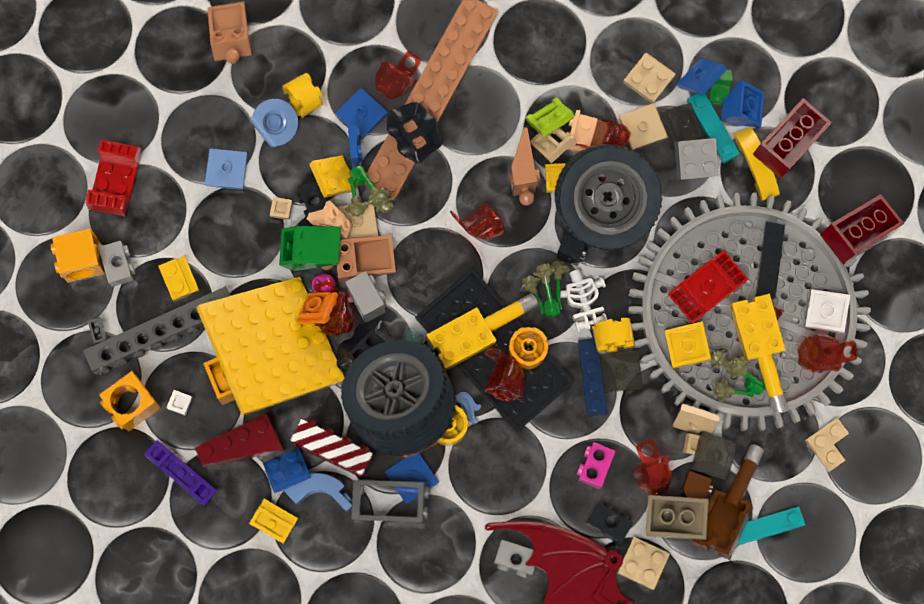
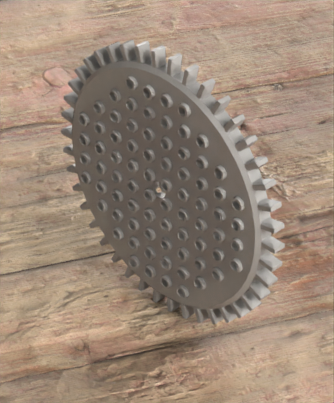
(707, 229)

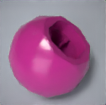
(321, 278)

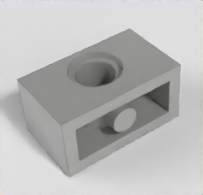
(112, 253)
(504, 554)

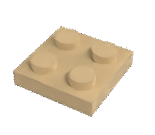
(649, 78)
(643, 563)

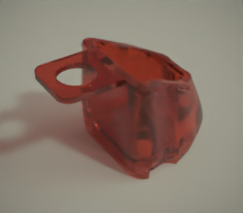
(395, 79)
(609, 133)
(482, 223)
(341, 316)
(824, 353)
(507, 378)
(654, 471)

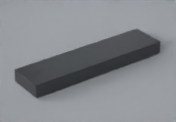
(770, 259)

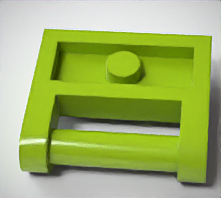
(551, 121)

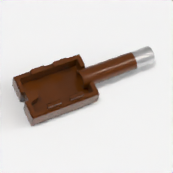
(728, 512)

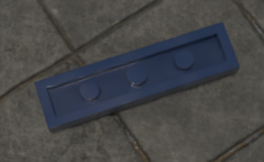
(592, 378)

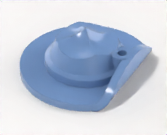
(275, 121)

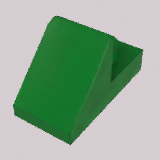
(720, 88)

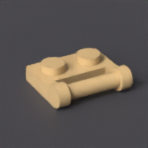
(550, 147)

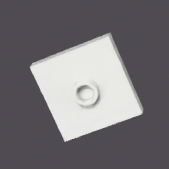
(827, 311)

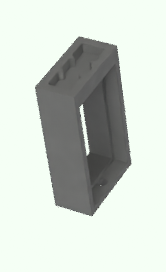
(358, 496)

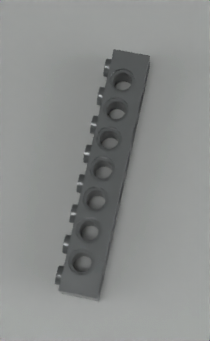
(96, 353)

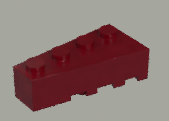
(244, 442)

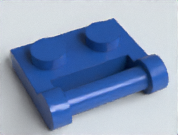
(355, 147)

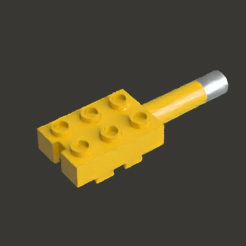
(472, 333)
(760, 339)

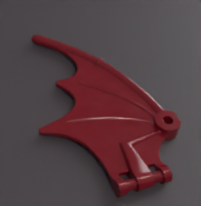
(575, 565)

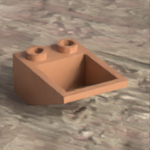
(229, 32)
(523, 173)
(365, 254)

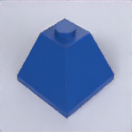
(743, 106)

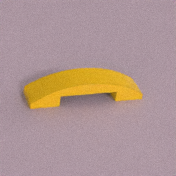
(764, 177)

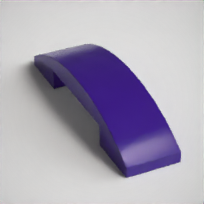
(180, 472)

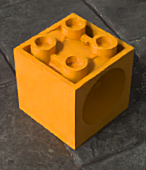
(77, 255)
(219, 381)
(146, 407)

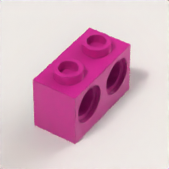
(600, 467)

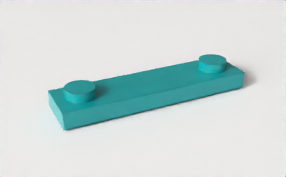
(713, 127)
(772, 525)

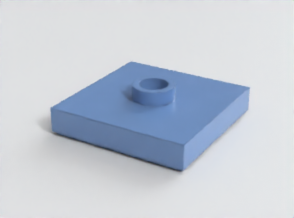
(226, 169)

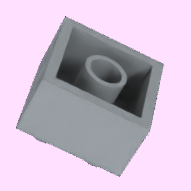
(696, 158)
(365, 296)

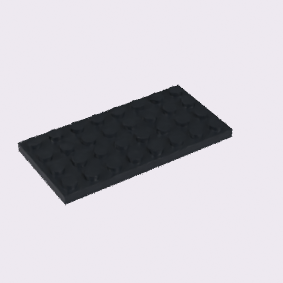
(541, 383)

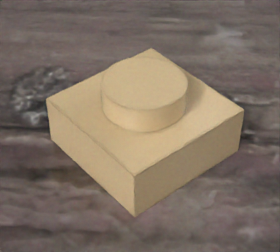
(281, 208)
(690, 444)

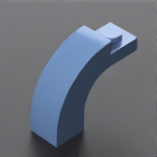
(320, 483)

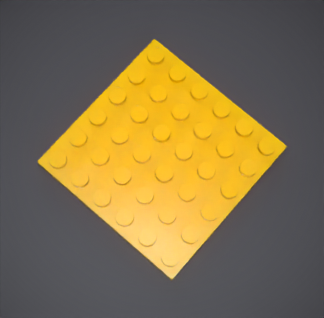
(264, 347)

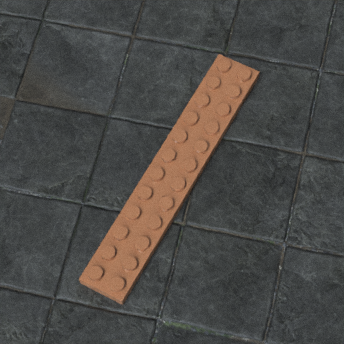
(435, 88)

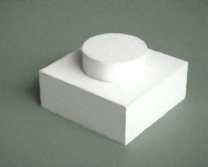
(179, 402)

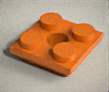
(317, 308)

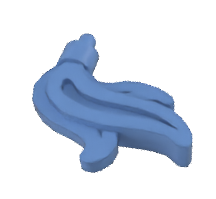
(467, 405)

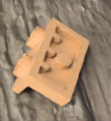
(582, 130)
(331, 217)

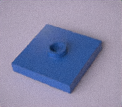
(701, 76)
(362, 112)
(411, 470)

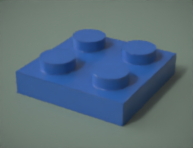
(286, 470)

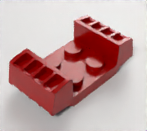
(114, 178)
(708, 287)

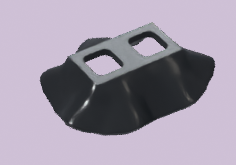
(426, 127)
(358, 341)

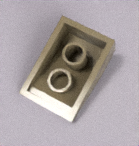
(677, 517)

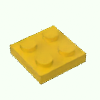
(332, 175)
(688, 345)

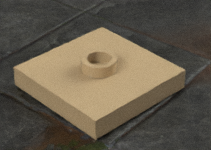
(644, 126)
(362, 226)
(695, 420)

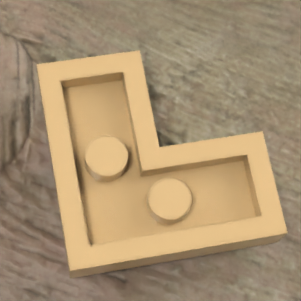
(823, 444)

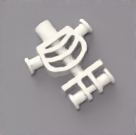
(580, 286)

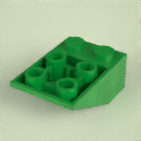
(309, 247)

